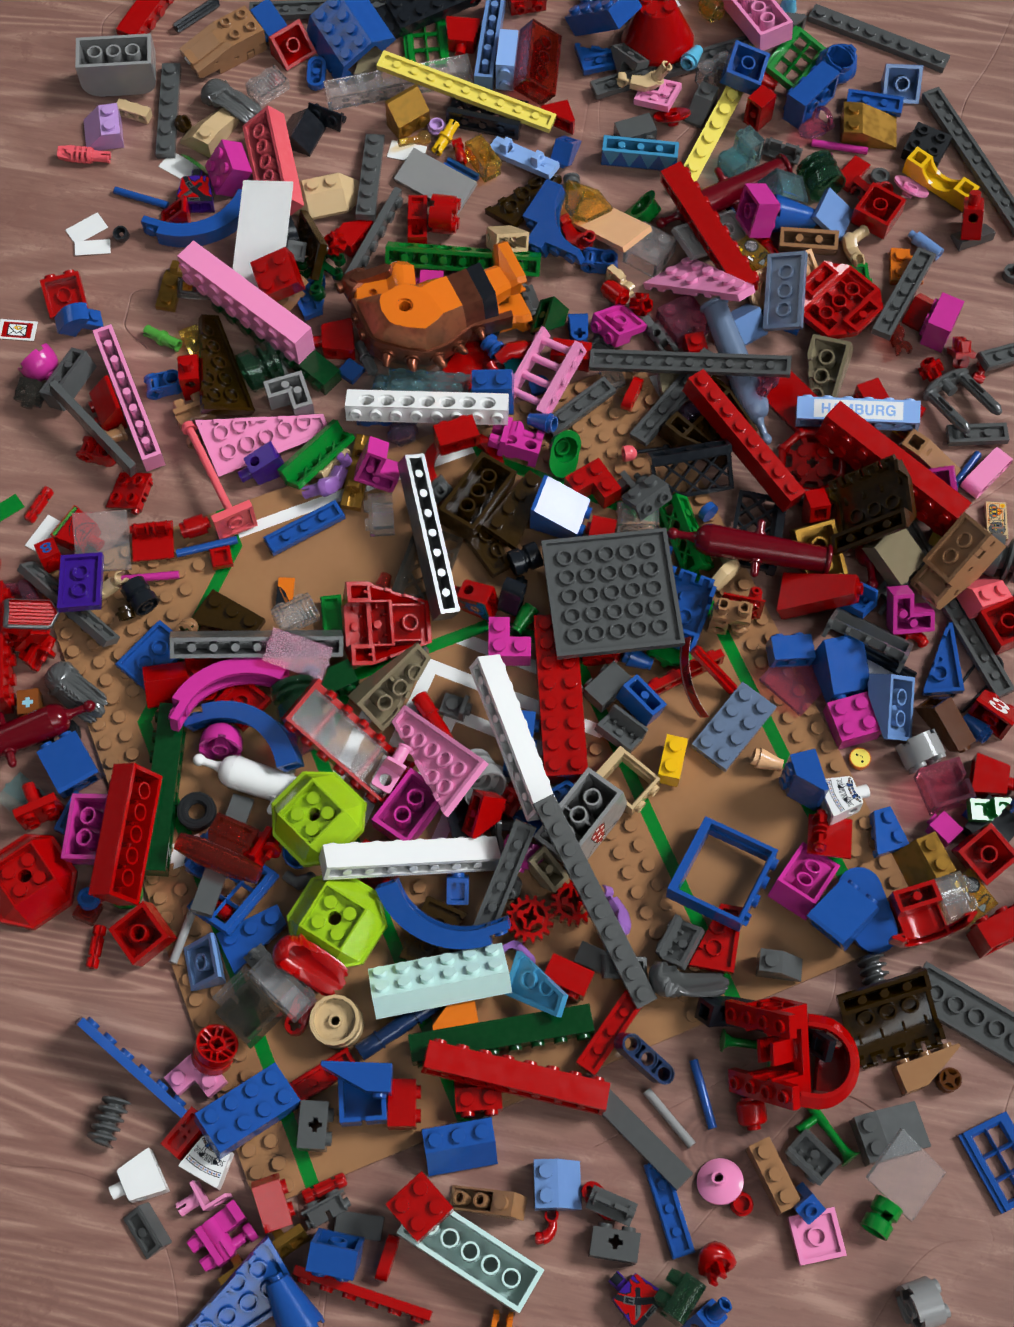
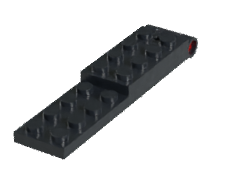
(411, 15)

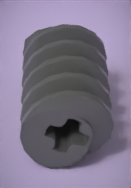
(872, 968)
(108, 1120)

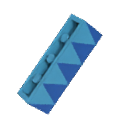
(638, 152)

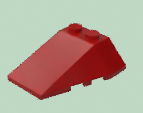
(381, 623)

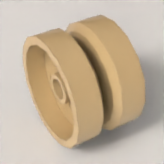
(346, 1031)

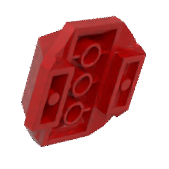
(842, 285)
(47, 891)

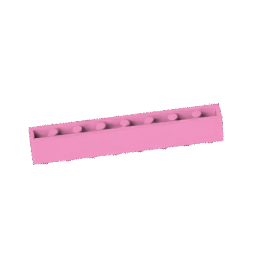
(129, 398)

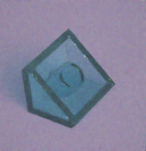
(786, 184)

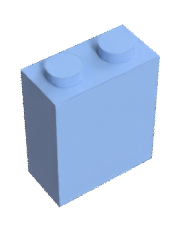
(506, 59)

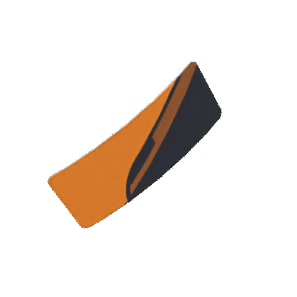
(285, 589)

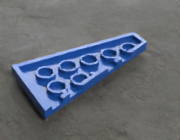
(125, 1058)
(244, 1296)

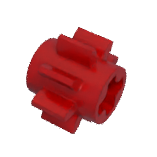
(335, 243)
(641, 304)
(930, 369)

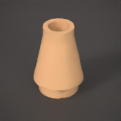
(765, 760)

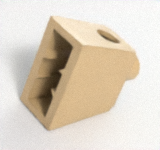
(498, 234)

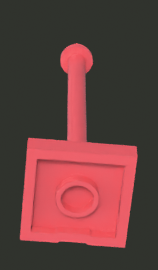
(232, 519)

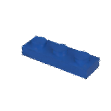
(888, 103)

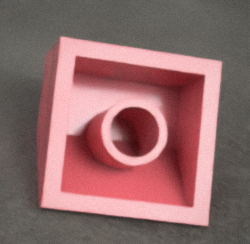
(982, 594)

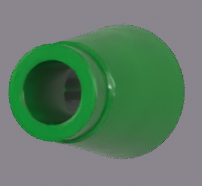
(524, 618)

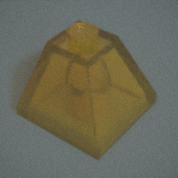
(585, 202)

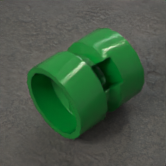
(881, 1226)

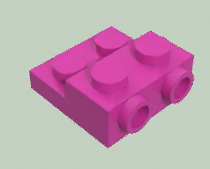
(617, 325)

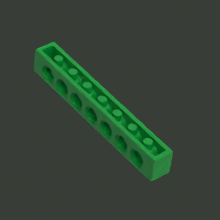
(454, 257)

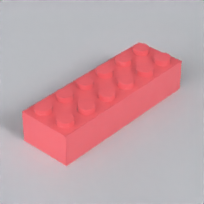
(271, 151)

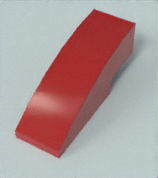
(417, 219)

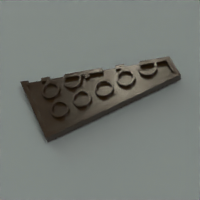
(220, 377)

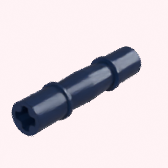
(392, 1031)

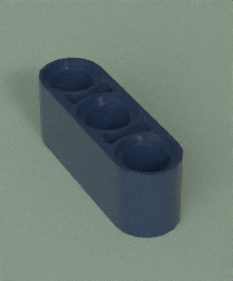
(653, 1062)

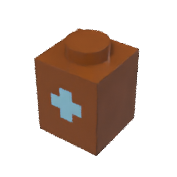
(28, 701)

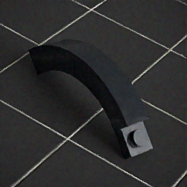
(712, 1014)

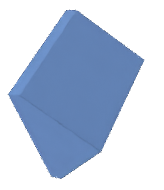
(902, 81)
(749, 322)
(204, 963)

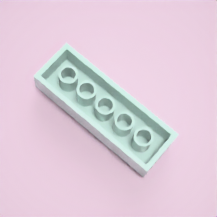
(439, 980)
(480, 1260)

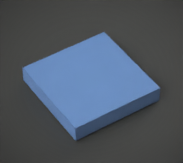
(832, 213)

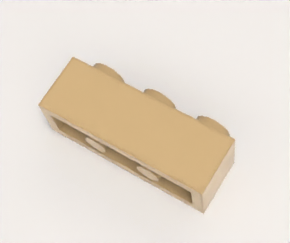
(134, 111)

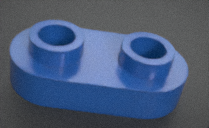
(316, 73)

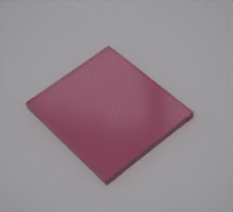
(793, 685)

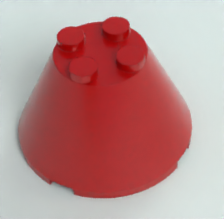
(659, 32)

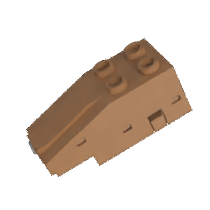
(225, 43)
(956, 561)

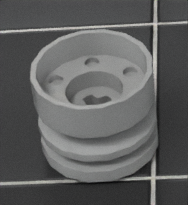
(490, 779)

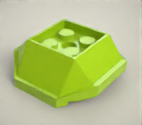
(339, 819)
(360, 923)

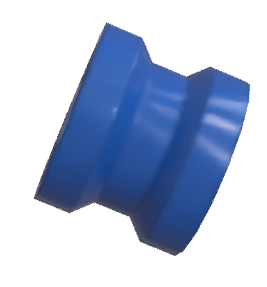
(491, 345)

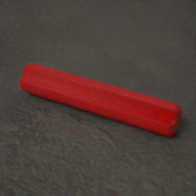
(713, 669)

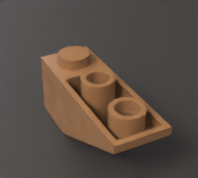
(926, 451)
(919, 1072)
(489, 1202)

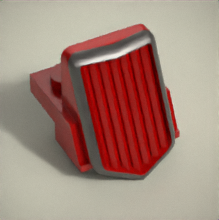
(28, 620)

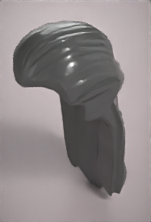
(219, 93)
(73, 690)
(671, 983)

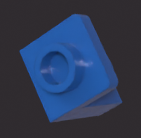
(457, 889)
(809, 1207)

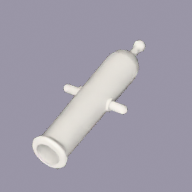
(249, 776)

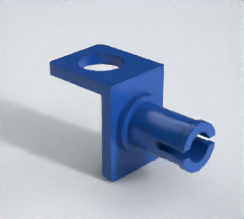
(711, 1314)

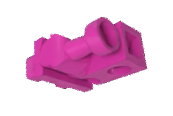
(516, 441)
(216, 1237)

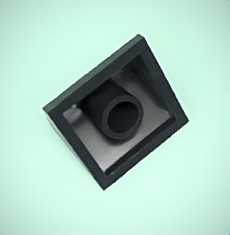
(304, 131)

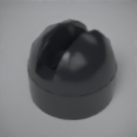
(119, 229)

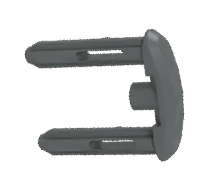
(947, 383)

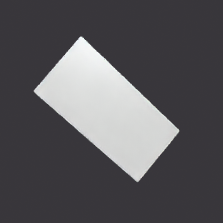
(261, 223)

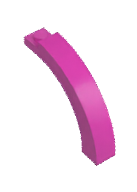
(217, 677)

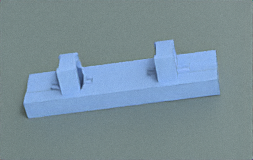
(524, 158)

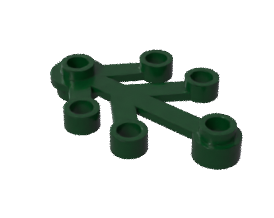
(316, 290)

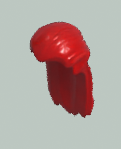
(309, 964)

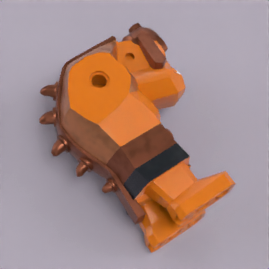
(432, 320)

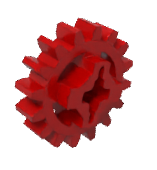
(565, 904)
(537, 922)

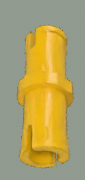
(445, 137)

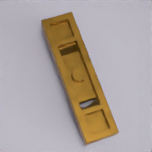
(354, 491)
(284, 1243)

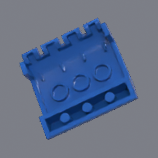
(345, 32)
(694, 602)

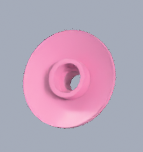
(910, 187)
(724, 1191)

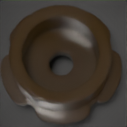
(182, 123)
(125, 613)

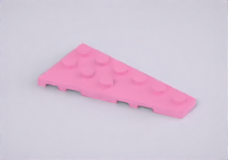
(698, 277)
(233, 439)
(441, 760)

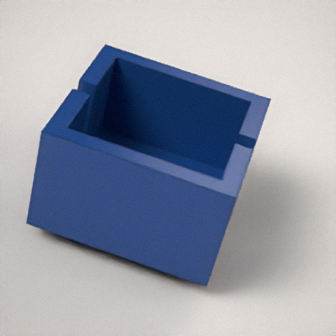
(359, 1107)

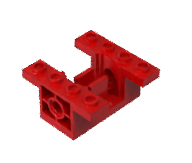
(785, 1048)

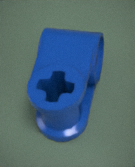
(598, 260)
(578, 326)
(162, 384)

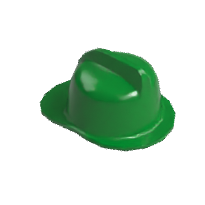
(645, 208)
(564, 453)

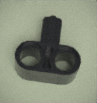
(512, 595)

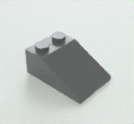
(877, 1129)

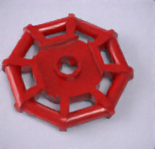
(808, 451)

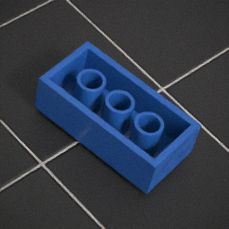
(600, 15)
(247, 1110)

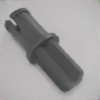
(366, 358)

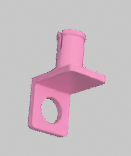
(393, 767)
(199, 1198)

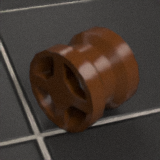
(953, 1078)

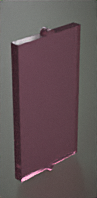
(297, 653)

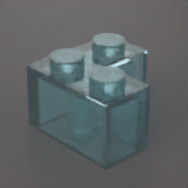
(744, 154)

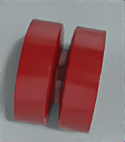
(214, 1049)

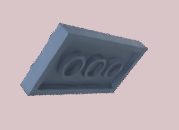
(785, 291)
(733, 726)

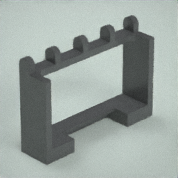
(870, 634)

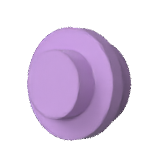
(435, 126)

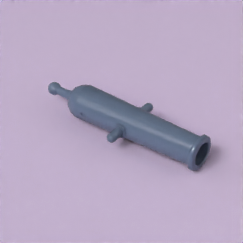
(729, 341)

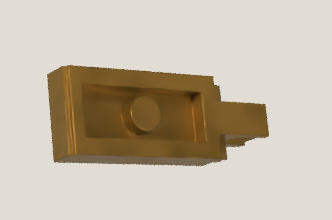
(167, 296)

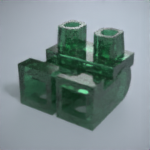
(682, 1300)

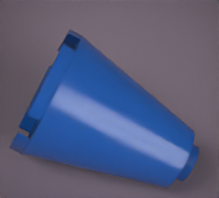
(793, 214)
(290, 1304)

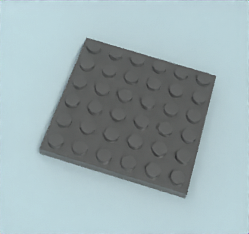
(612, 593)

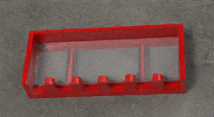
(341, 739)

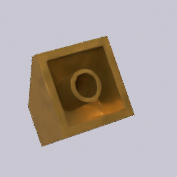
(407, 112)
(923, 860)

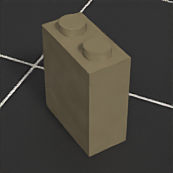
(895, 557)

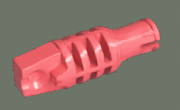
(82, 154)

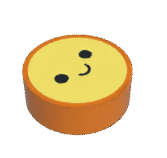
(859, 758)

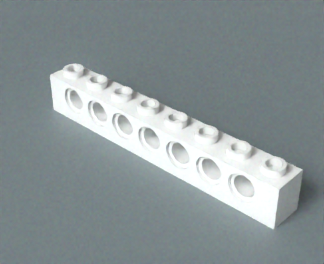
(425, 406)

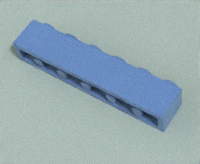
(488, 43)

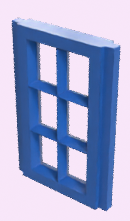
(246, 906)
(979, 1160)

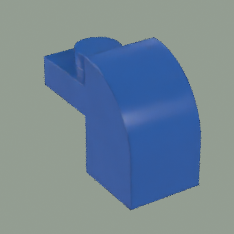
(75, 317)

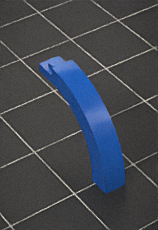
(202, 232)
(282, 744)
(433, 931)

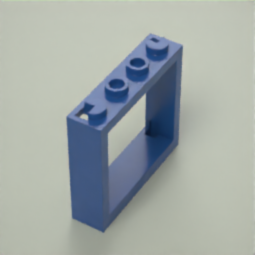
(734, 838)

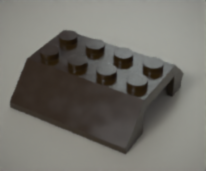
(871, 503)
(891, 1018)

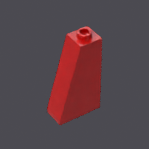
(816, 592)

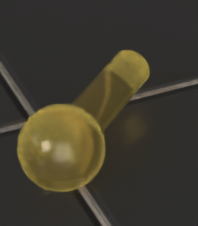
(422, 138)

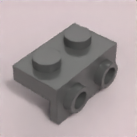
(647, 496)
(621, 729)
(679, 942)
(812, 1157)

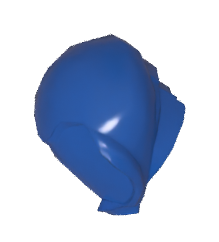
(842, 58)

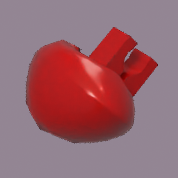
(714, 1261)

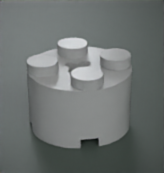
(920, 750)
(922, 1303)

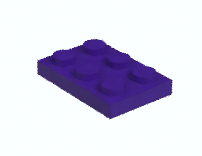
(80, 582)

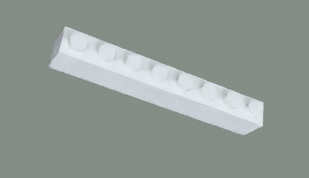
(511, 732)
(409, 857)

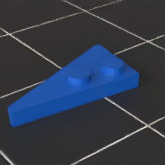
(945, 672)

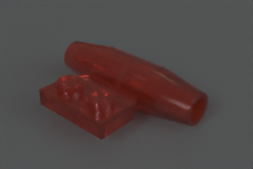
(223, 849)

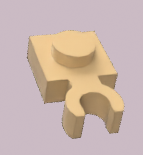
(618, 275)

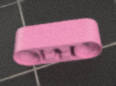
(986, 472)

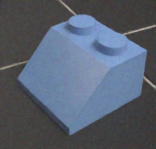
(557, 1185)

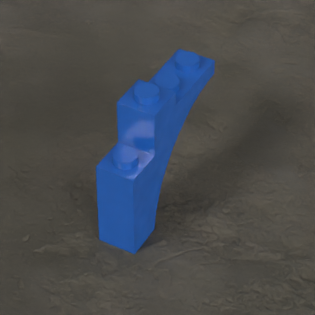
(544, 221)

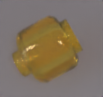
(711, 9)

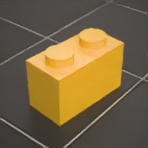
(672, 760)

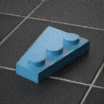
(535, 987)

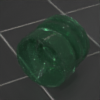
(820, 173)
(264, 364)
(287, 691)

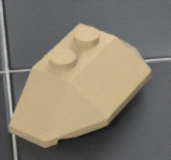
(328, 195)

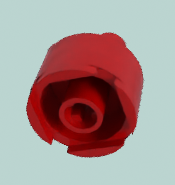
(443, 214)

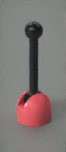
(630, 453)

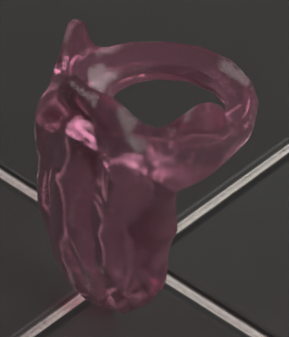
(815, 127)

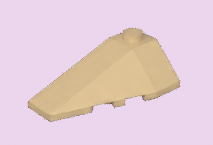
(210, 131)

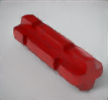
(38, 504)
(96, 946)
(323, 1187)

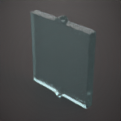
(13, 795)

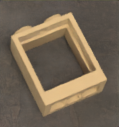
(629, 760)

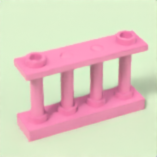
(564, 371)

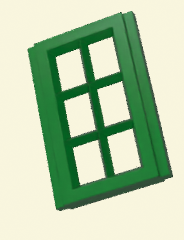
(441, 35)
(780, 52)

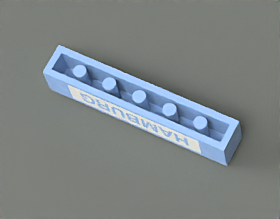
(880, 413)

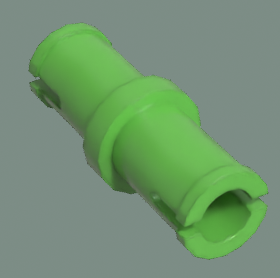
(162, 338)

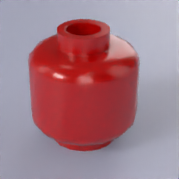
(751, 1113)

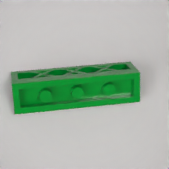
(314, 453)
(688, 523)

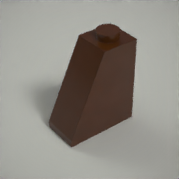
(946, 719)

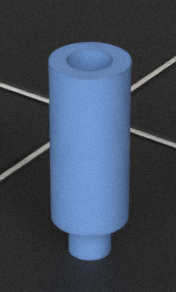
(922, 241)

